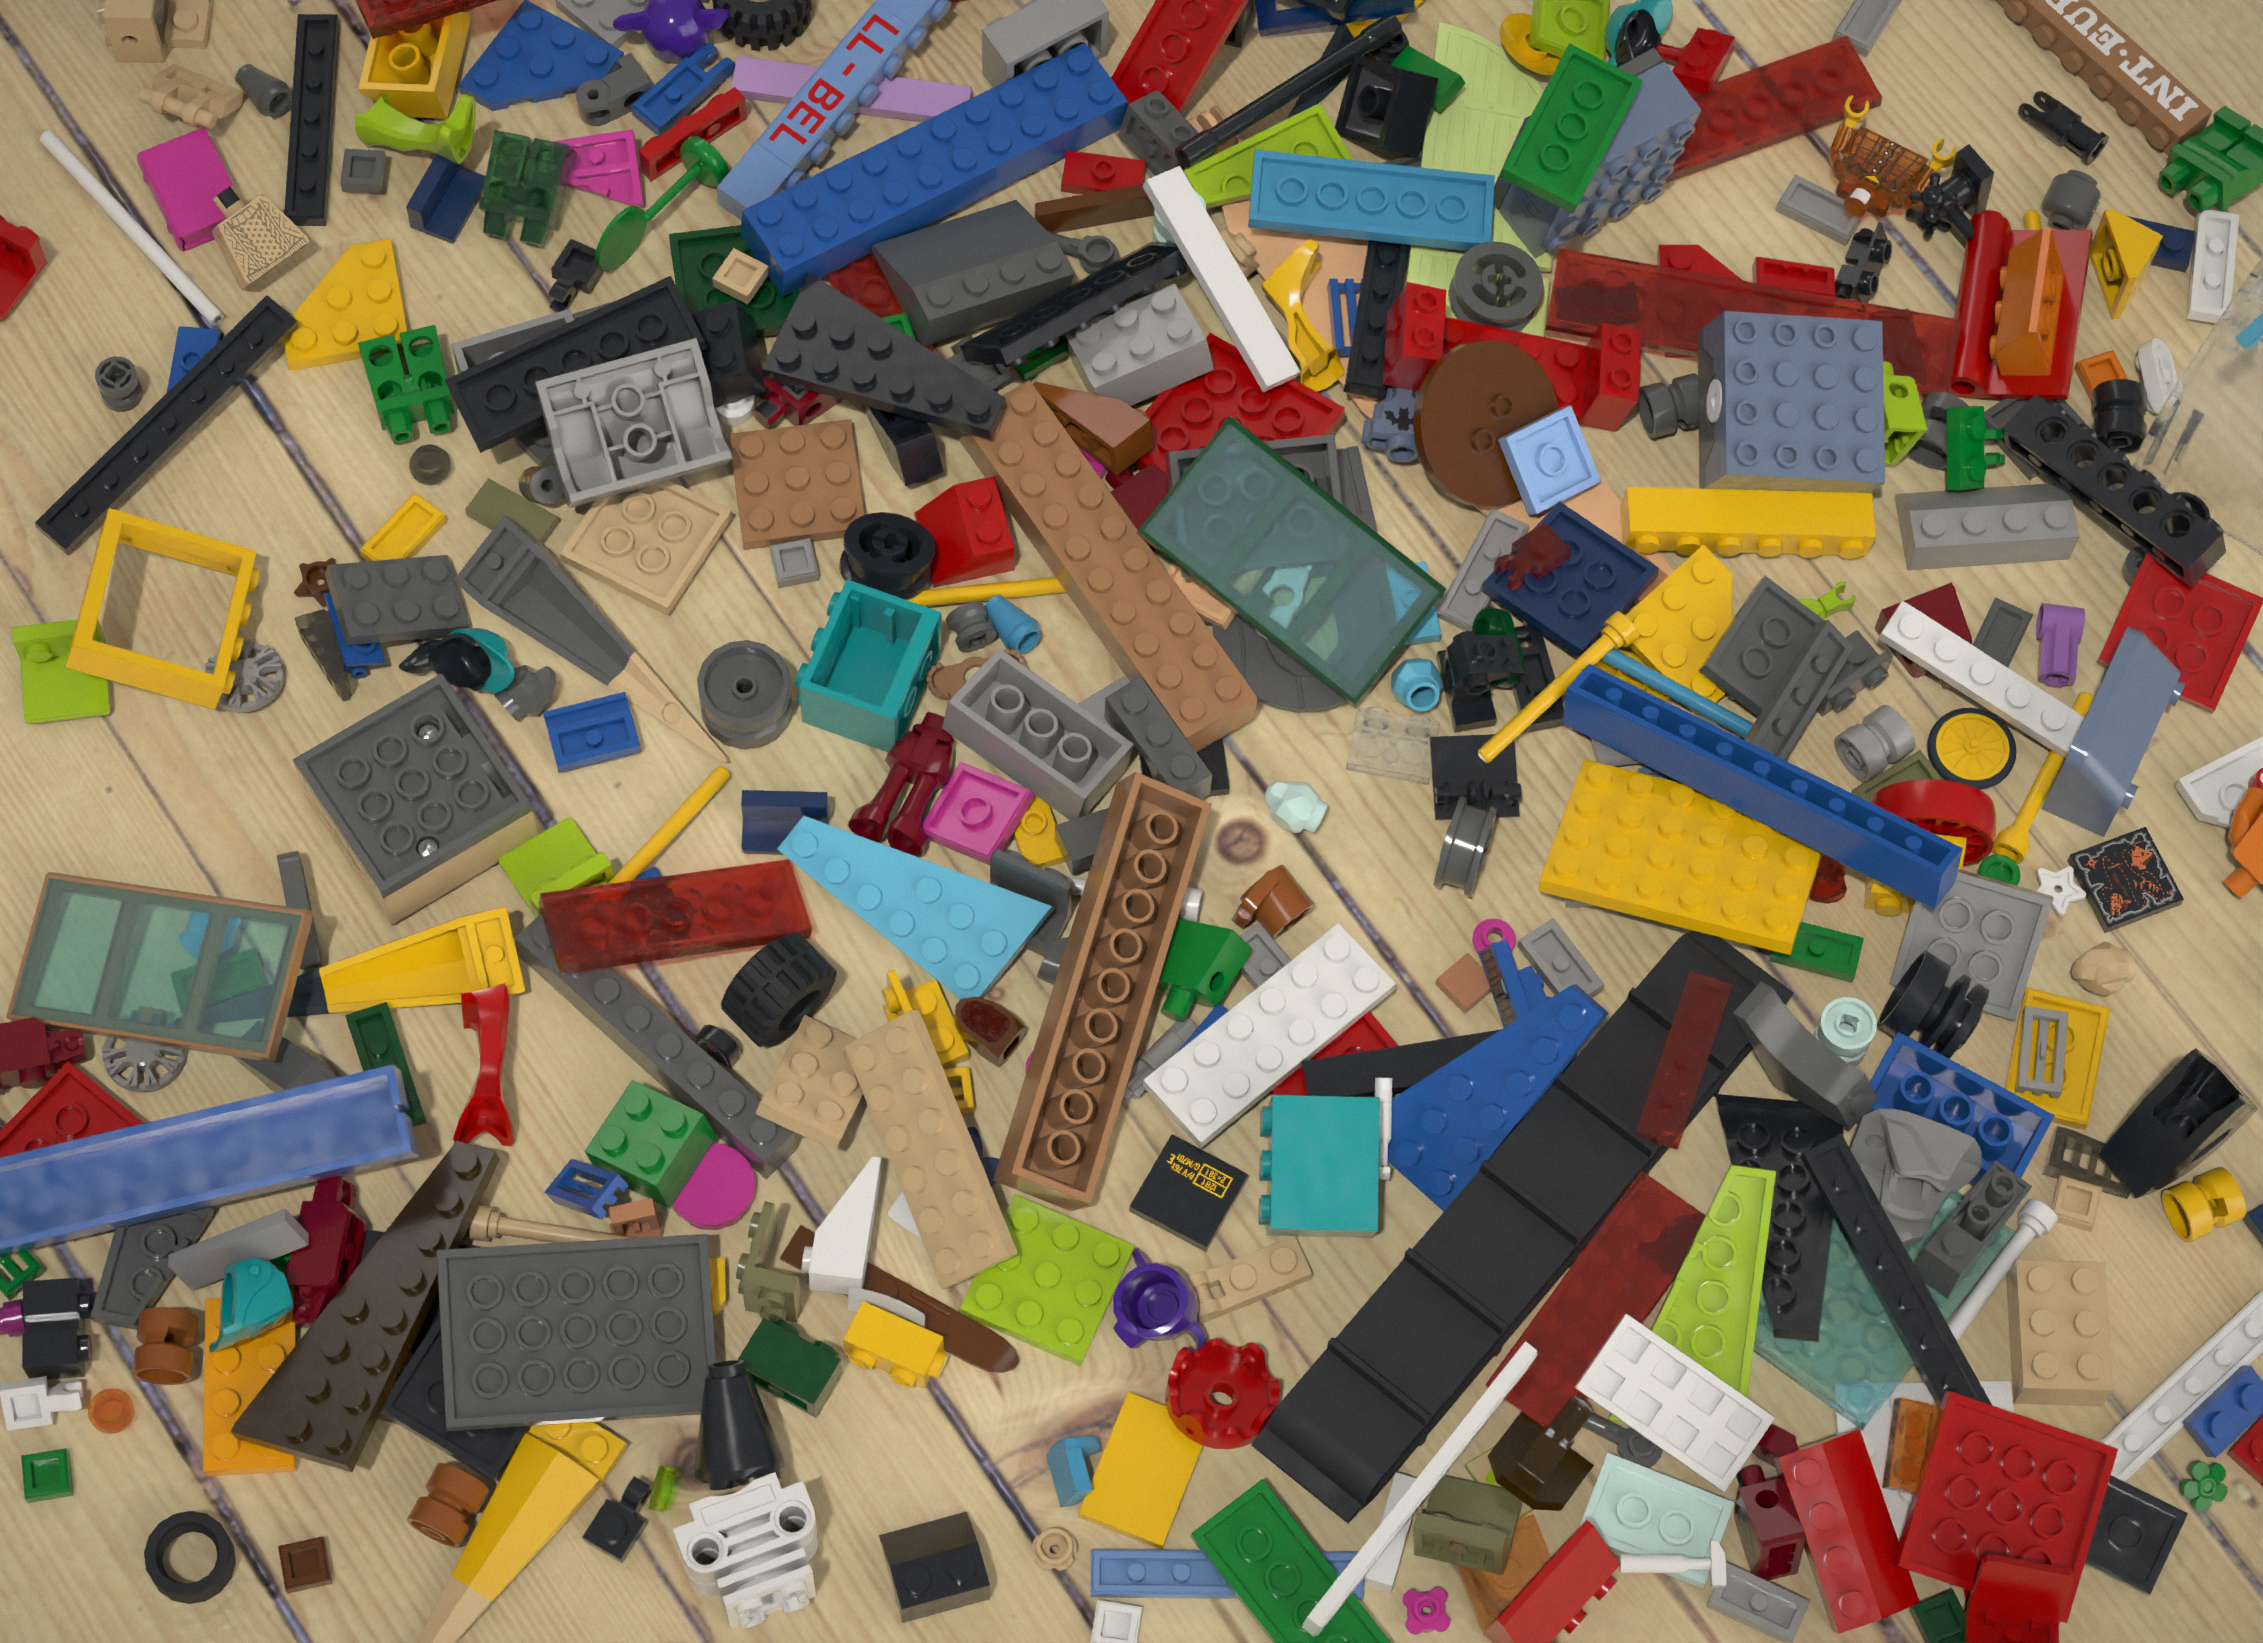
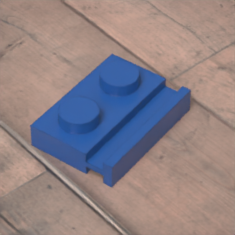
(592, 732)

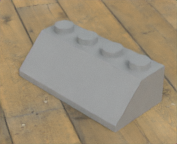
(1986, 526)

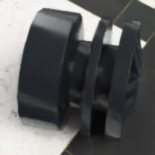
(1937, 1010)

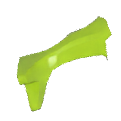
(393, 129)

